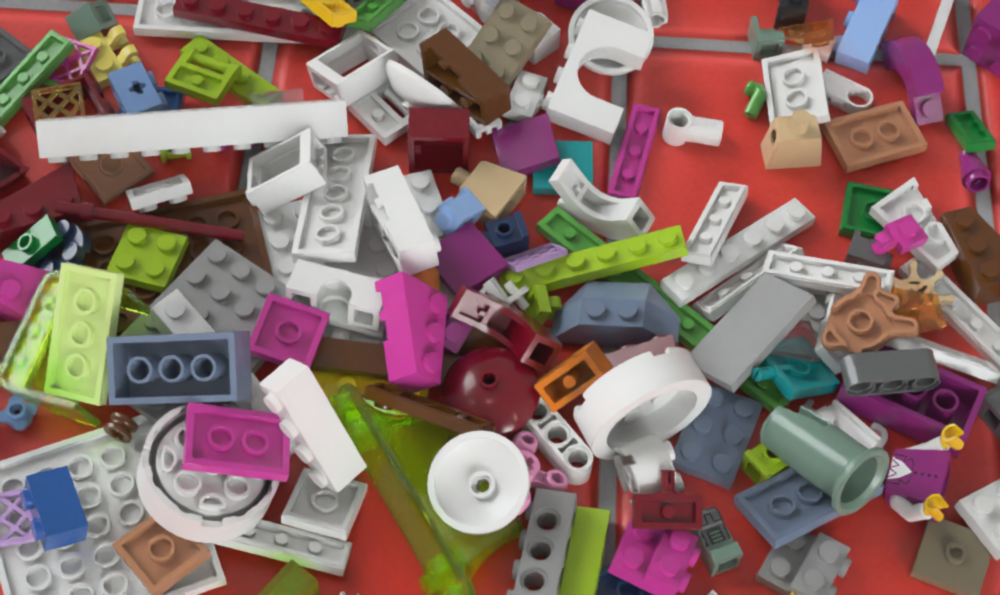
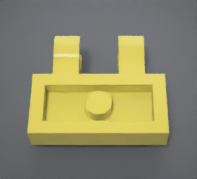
(106, 60)

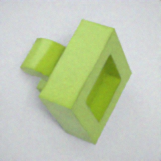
(541, 305)

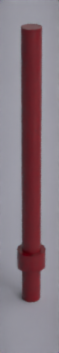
(88, 212)

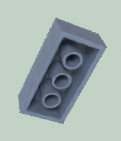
(179, 368)

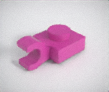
(900, 234)

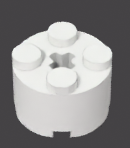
(641, 462)

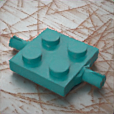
(797, 377)

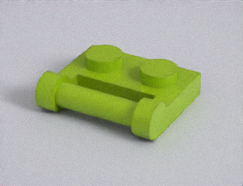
(200, 82)

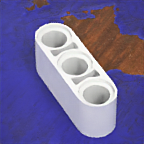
(564, 453)

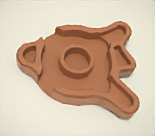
(866, 319)

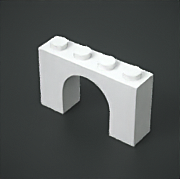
(597, 38)

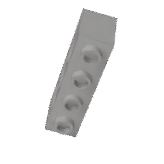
(548, 509)

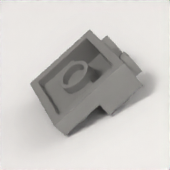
(805, 566)

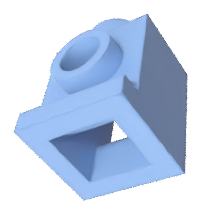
(458, 212)

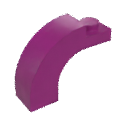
(920, 74)

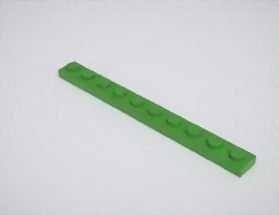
(567, 232)

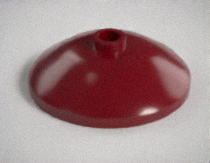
(506, 402)

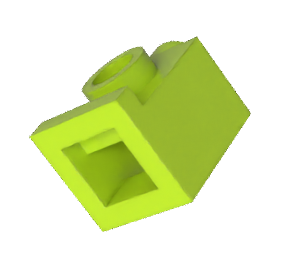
(760, 466)

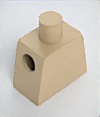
(792, 142)
(494, 187)

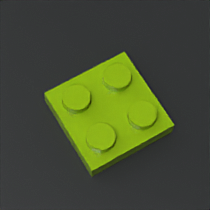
(148, 257)

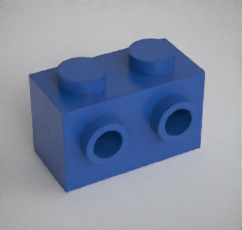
(54, 508)

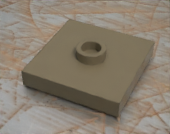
(951, 558)

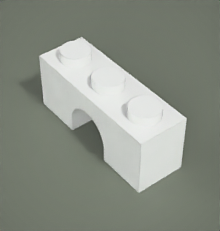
(317, 283)

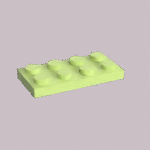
(83, 318)

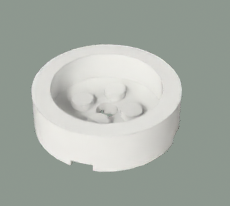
(642, 399)
(196, 503)

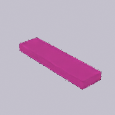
(634, 152)

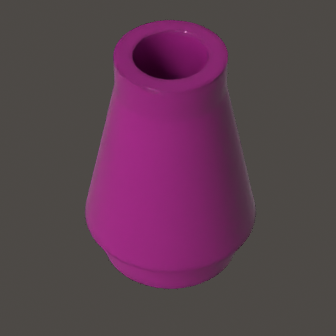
(974, 173)

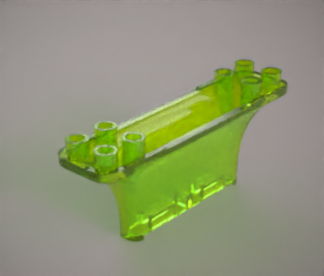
(398, 462)

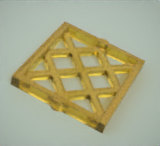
(56, 90)

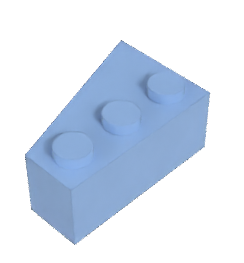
(863, 33)

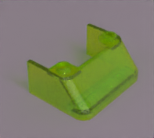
(26, 360)

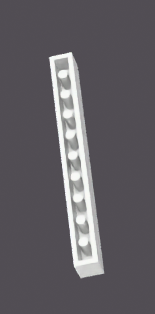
(188, 129)

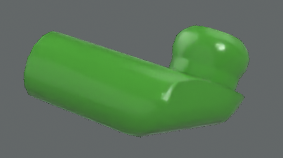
(757, 99)

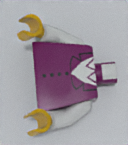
(921, 476)

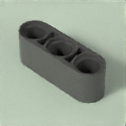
(889, 372)

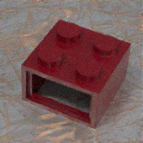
(438, 139)

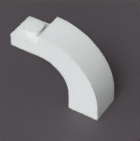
(596, 210)

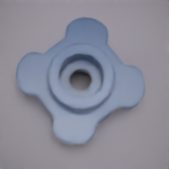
(22, 420)

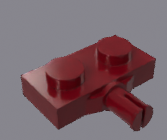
(667, 508)

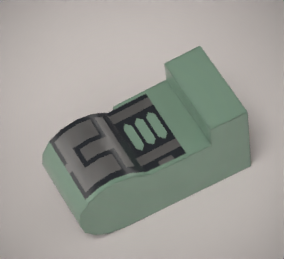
(716, 543)

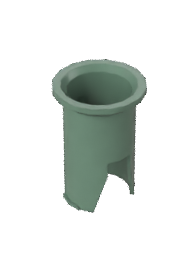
(826, 456)

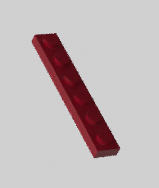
(261, 20)

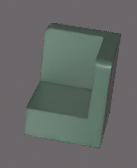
(91, 19)
(764, 42)

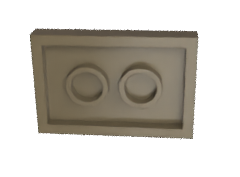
(509, 38)

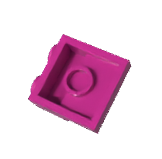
(655, 559)

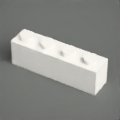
(312, 425)

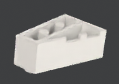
(400, 222)

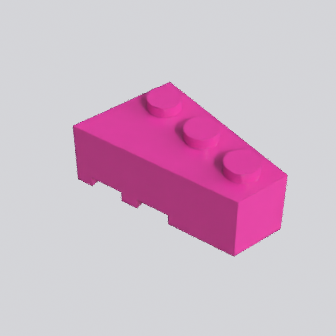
(17, 288)
(414, 330)

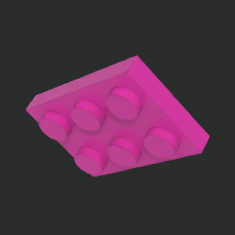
(235, 442)

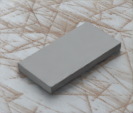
(751, 331)

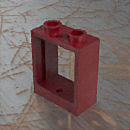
(90, 91)

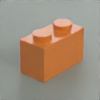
(573, 376)

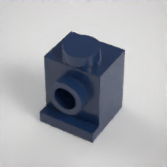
(508, 234)

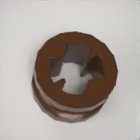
(121, 427)

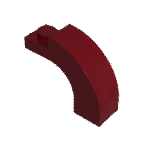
(509, 325)

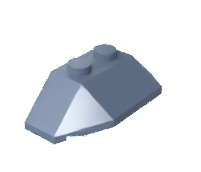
(614, 315)

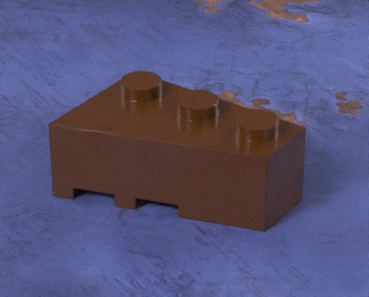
(464, 77)
(978, 257)

